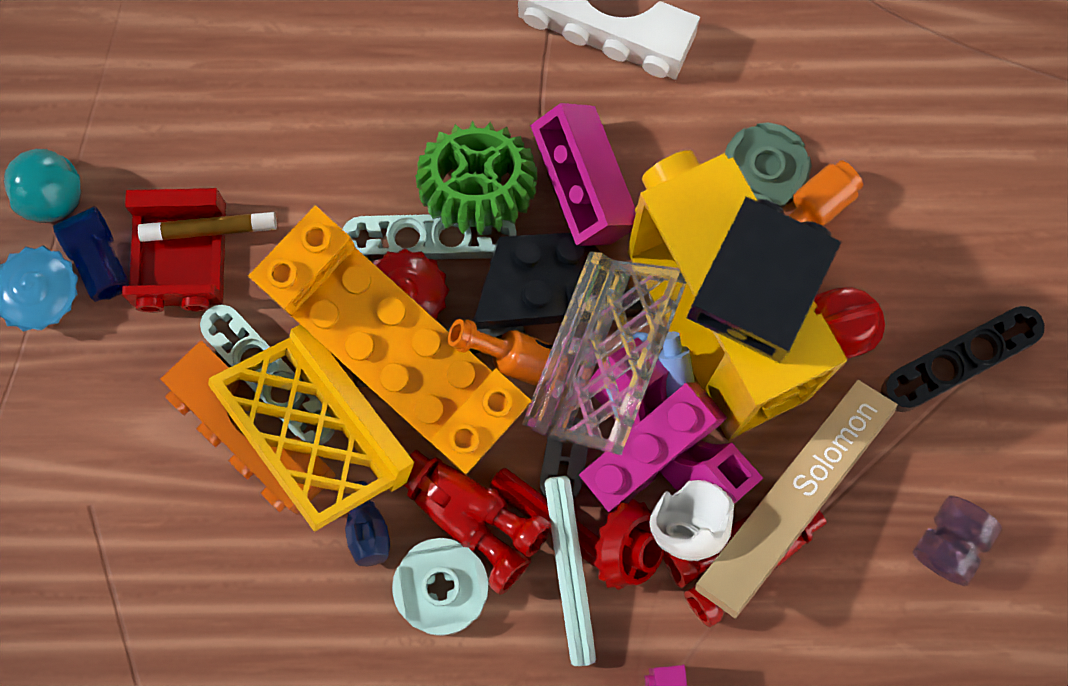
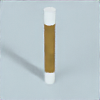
(207, 226)

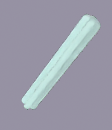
(570, 571)

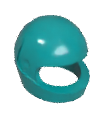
(42, 186)

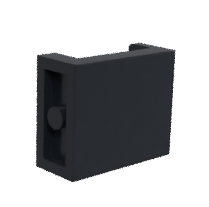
(764, 278)

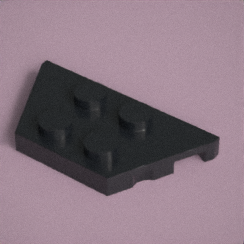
(533, 281)

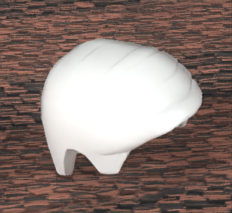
(693, 521)

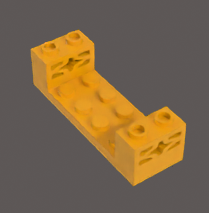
(388, 340)

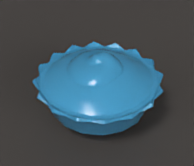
(36, 288)

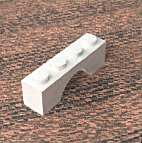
(653, 39)

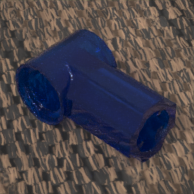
(88, 243)

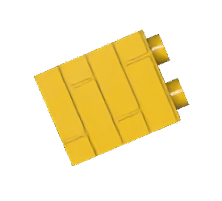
(683, 227)

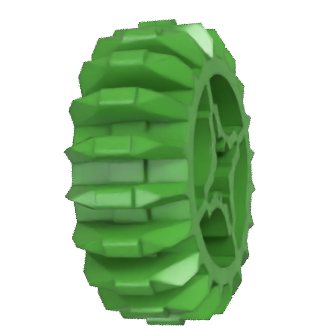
(474, 191)

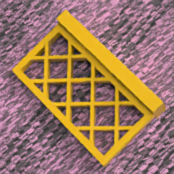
(348, 412)

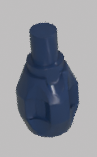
(367, 534)

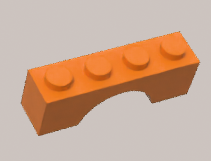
(190, 391)

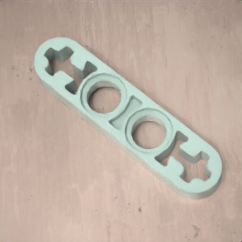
(429, 237)
(278, 367)

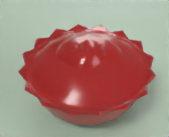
(417, 278)
(627, 548)

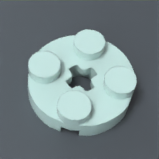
(419, 570)

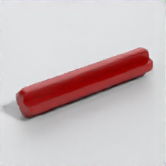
(533, 503)

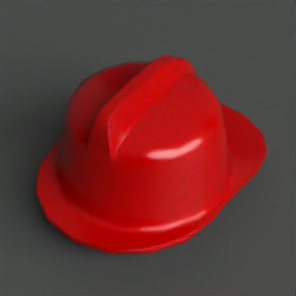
(852, 318)

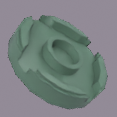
(771, 161)

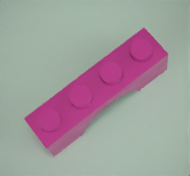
(705, 461)

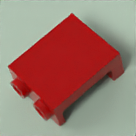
(175, 270)

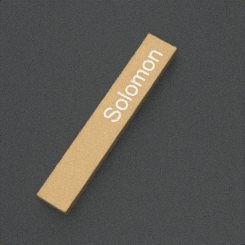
(795, 499)

